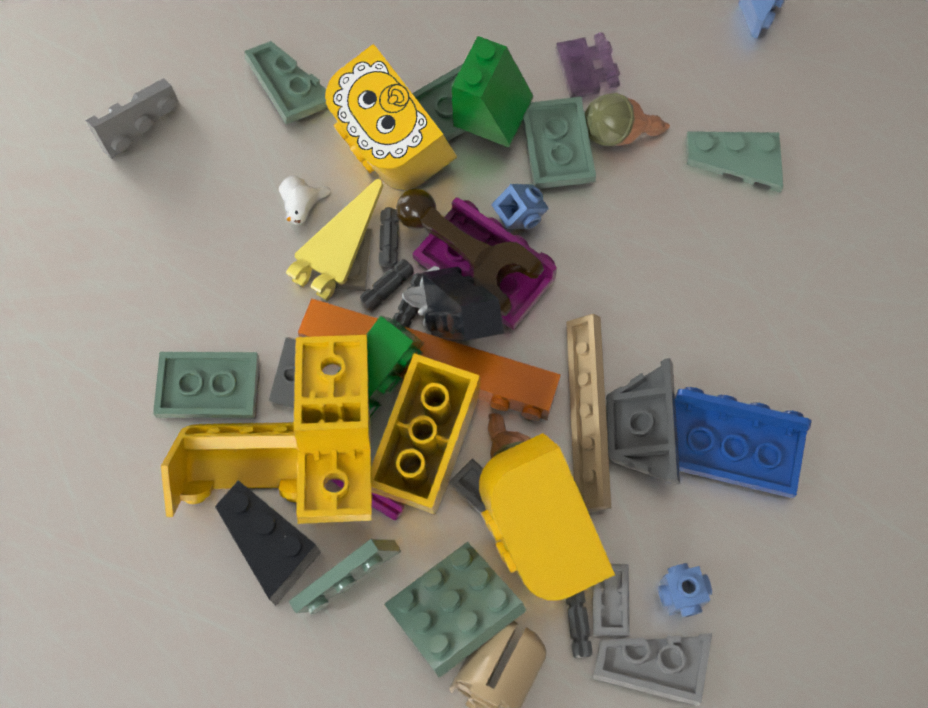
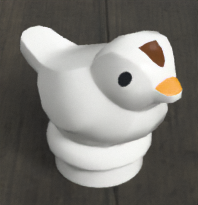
(300, 198)

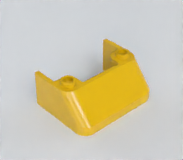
(223, 453)

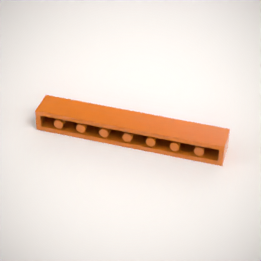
(502, 380)

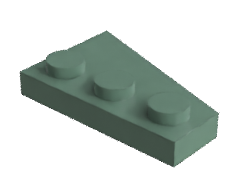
(286, 84)
(742, 154)
(344, 575)

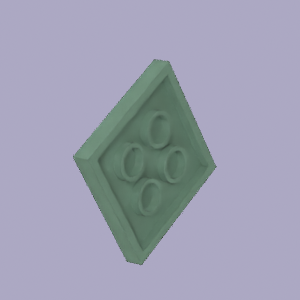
(454, 608)

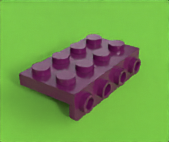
(520, 289)

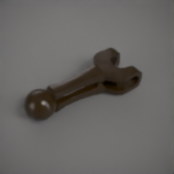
(490, 263)

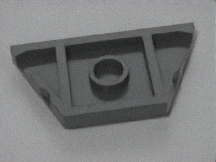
(645, 424)

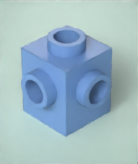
(520, 206)
(676, 599)

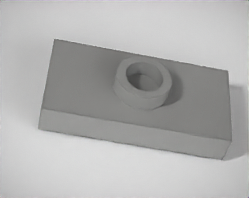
(612, 604)

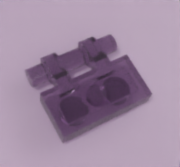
(578, 67)

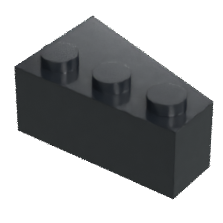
(458, 307)
(267, 540)

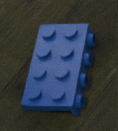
(740, 441)

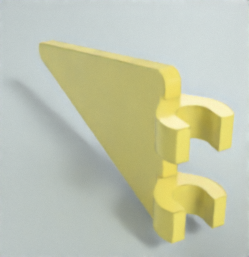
(335, 245)

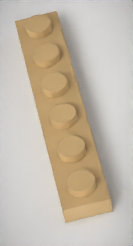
(588, 412)

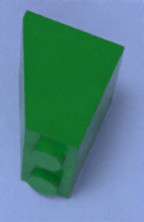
(490, 93)

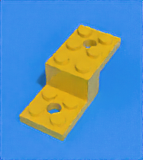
(332, 429)

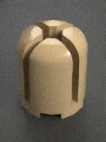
(516, 678)

